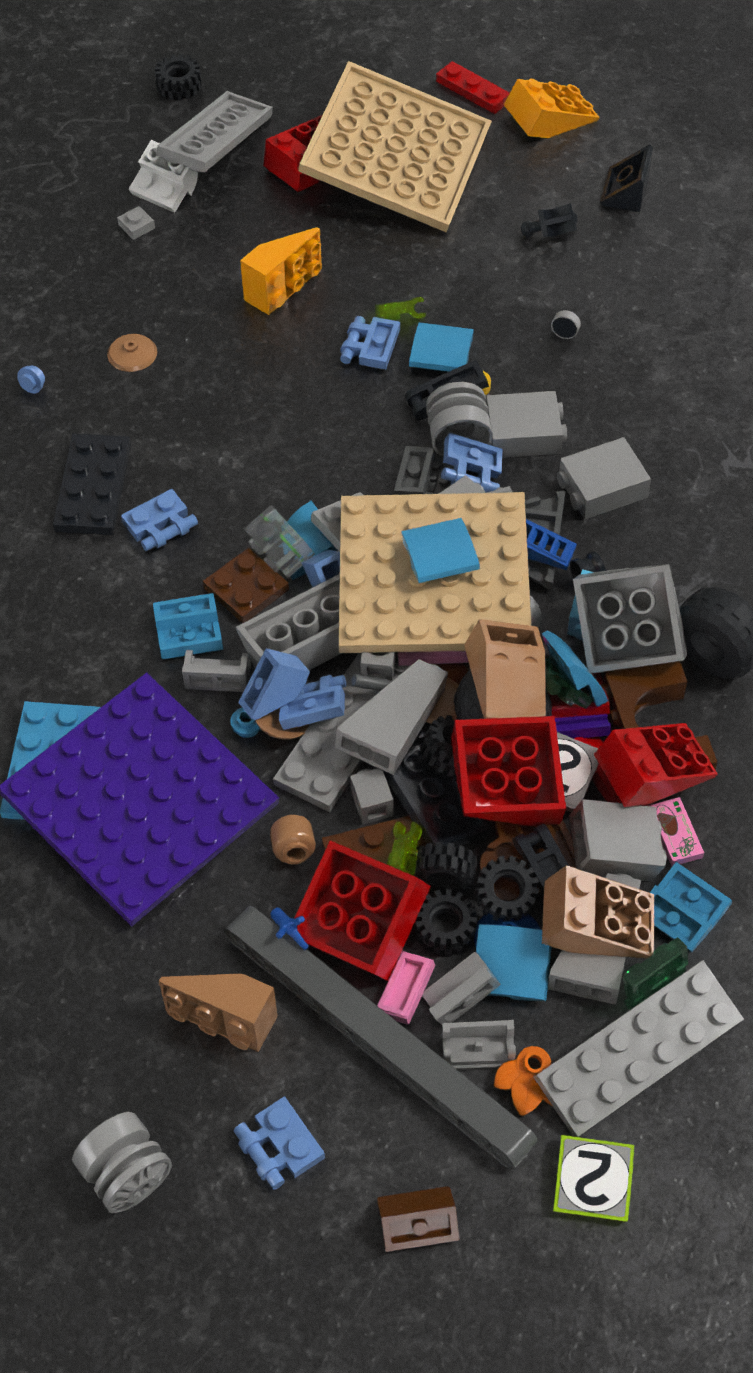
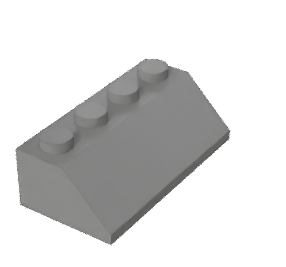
(299, 626)

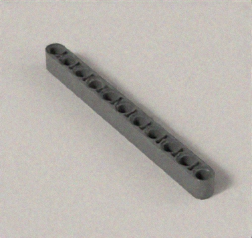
(383, 1038)

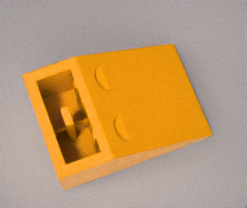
(548, 108)
(280, 269)

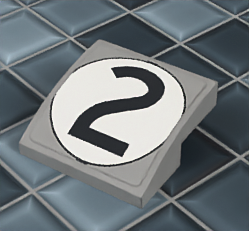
(577, 768)

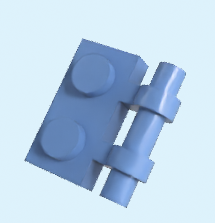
(378, 344)
(471, 456)
(155, 515)
(315, 703)
(289, 1138)

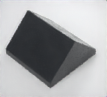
(628, 181)

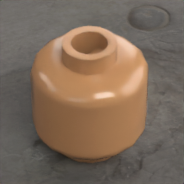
(292, 839)

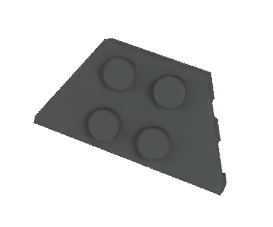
(548, 515)

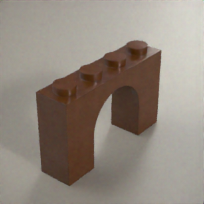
(643, 686)

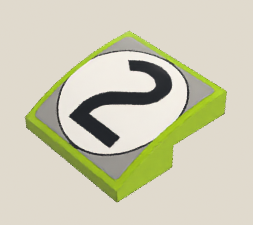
(594, 1178)

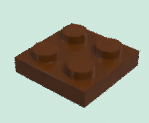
(246, 585)

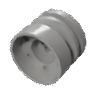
(458, 410)
(121, 1162)

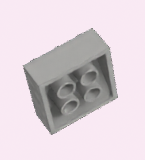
(629, 618)

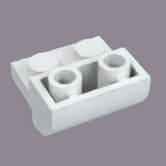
(162, 181)

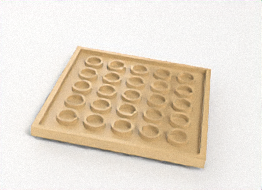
(395, 146)
(379, 594)

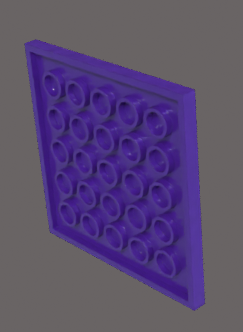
(138, 797)

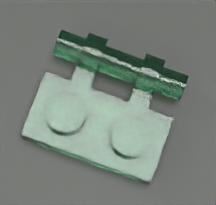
(559, 684)
(655, 972)

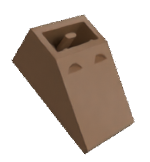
(507, 669)
(597, 915)
(223, 1006)

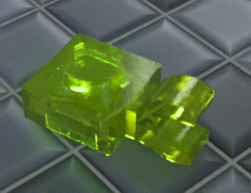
(394, 309)
(404, 849)

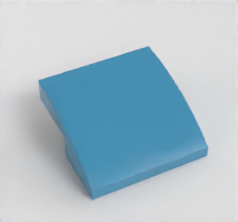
(440, 347)
(440, 550)
(187, 625)
(573, 667)
(687, 906)
(515, 960)

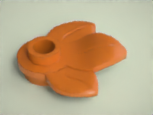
(519, 1078)

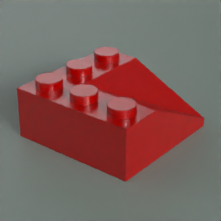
(509, 769)
(360, 909)

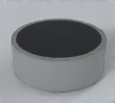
(565, 324)

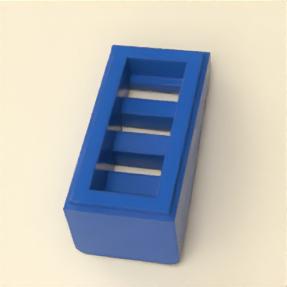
(546, 537)

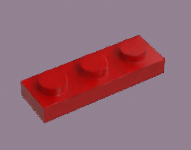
(472, 87)

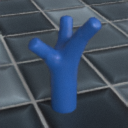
(288, 926)

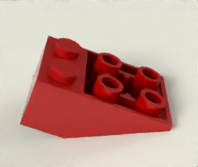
(286, 151)
(653, 762)

